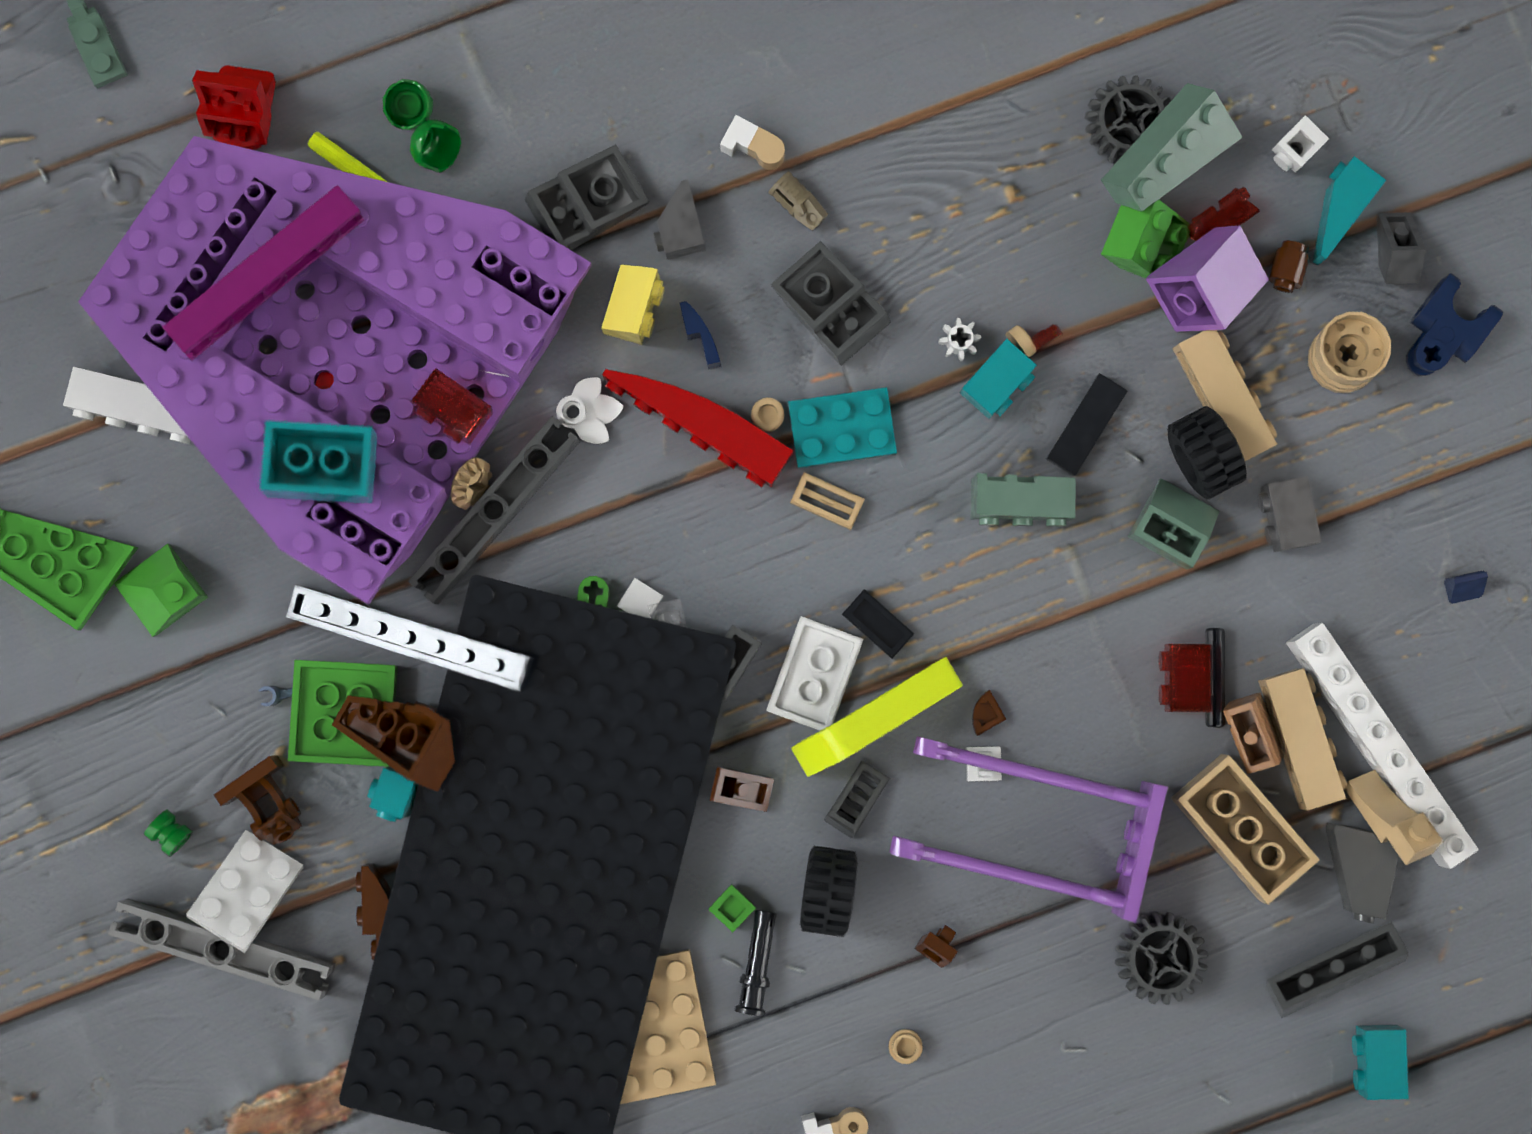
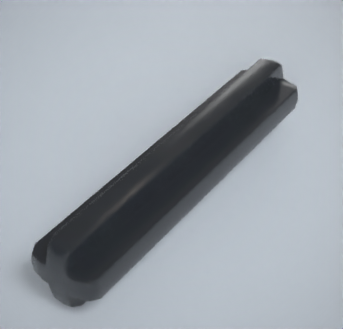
(1216, 639)

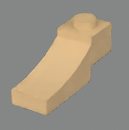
(1392, 819)

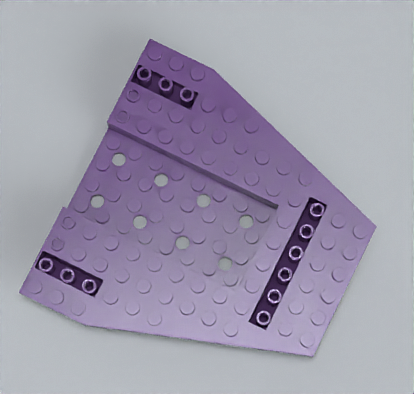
(421, 267)

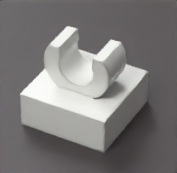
(980, 774)

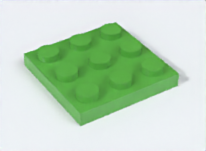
(318, 697)

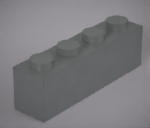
(1336, 969)

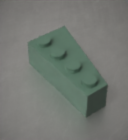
(1172, 148)

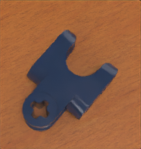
(1445, 331)

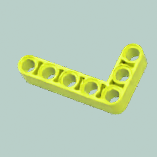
(876, 717)

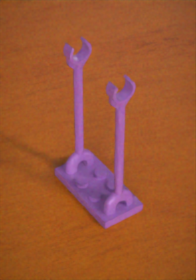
(1131, 865)

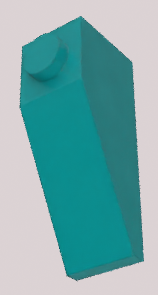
(1344, 201)

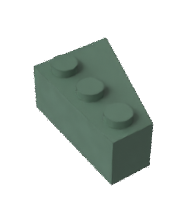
(1022, 499)

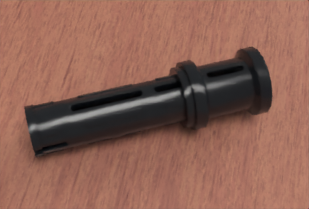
(754, 980)

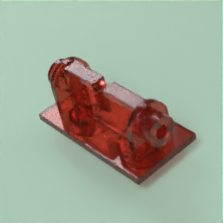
(1233, 211)

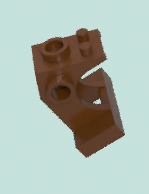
(251, 788)

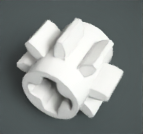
(966, 332)

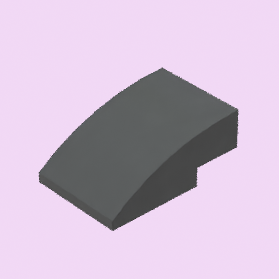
(586, 198)
(831, 303)

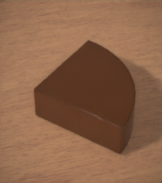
(986, 713)

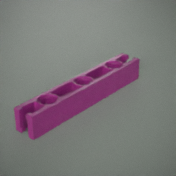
(263, 273)

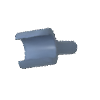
(278, 694)

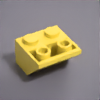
(632, 302)

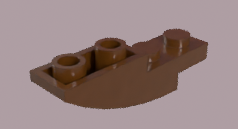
(375, 899)

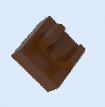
(937, 946)

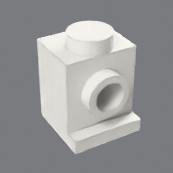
(1306, 137)

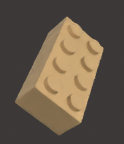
(1245, 829)

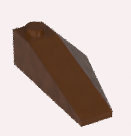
(402, 736)

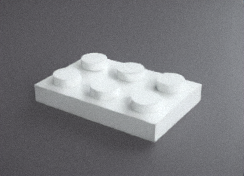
(244, 891)

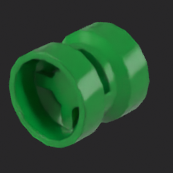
(171, 835)

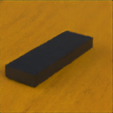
(1086, 424)

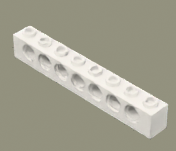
(1378, 739)

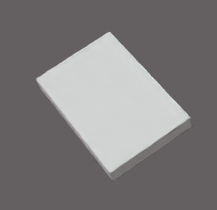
(814, 674)

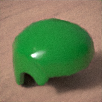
(407, 104)
(435, 145)

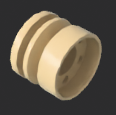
(1367, 347)

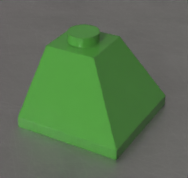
(160, 590)

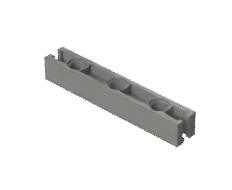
(195, 943)

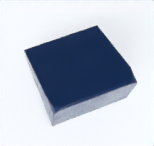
(1466, 586)

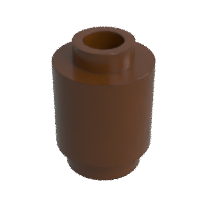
(1289, 266)

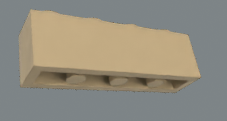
(1222, 388)
(1303, 739)

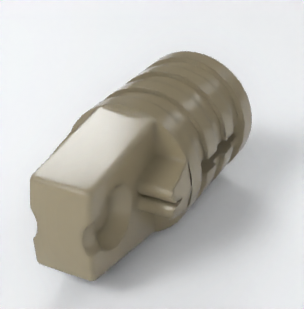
(798, 201)

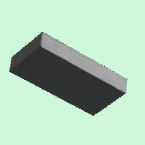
(878, 624)

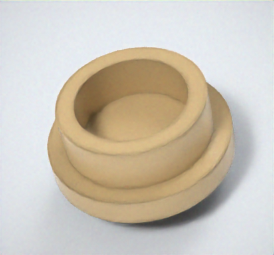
(905, 1046)

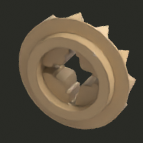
(473, 473)

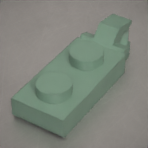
(95, 44)

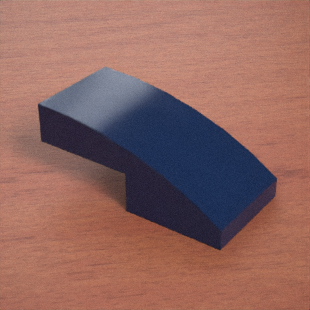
(696, 329)

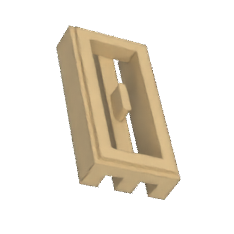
(827, 501)

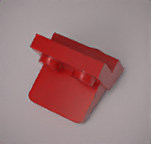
(235, 105)

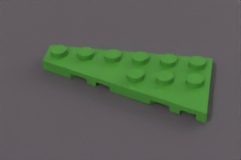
(59, 565)

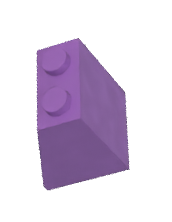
(1209, 281)

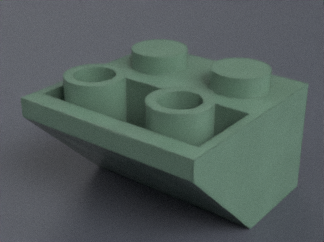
(1174, 524)

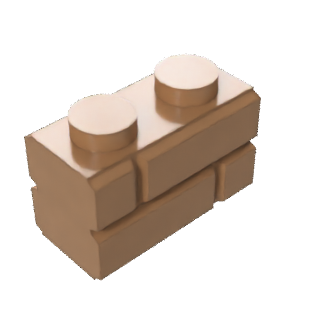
(1253, 733)

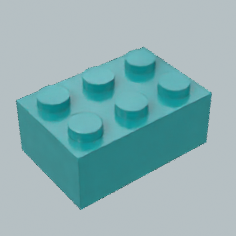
(318, 462)

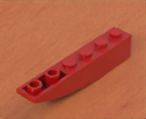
(708, 424)

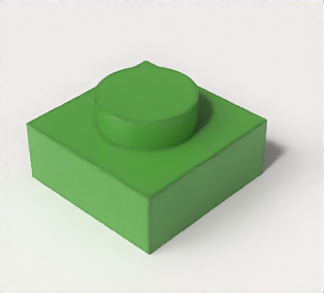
(732, 908)

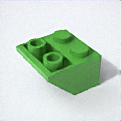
(1145, 239)

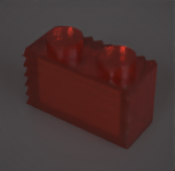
(451, 407)
(1186, 678)

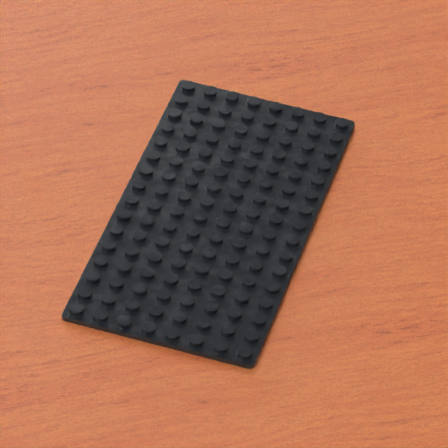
(539, 872)

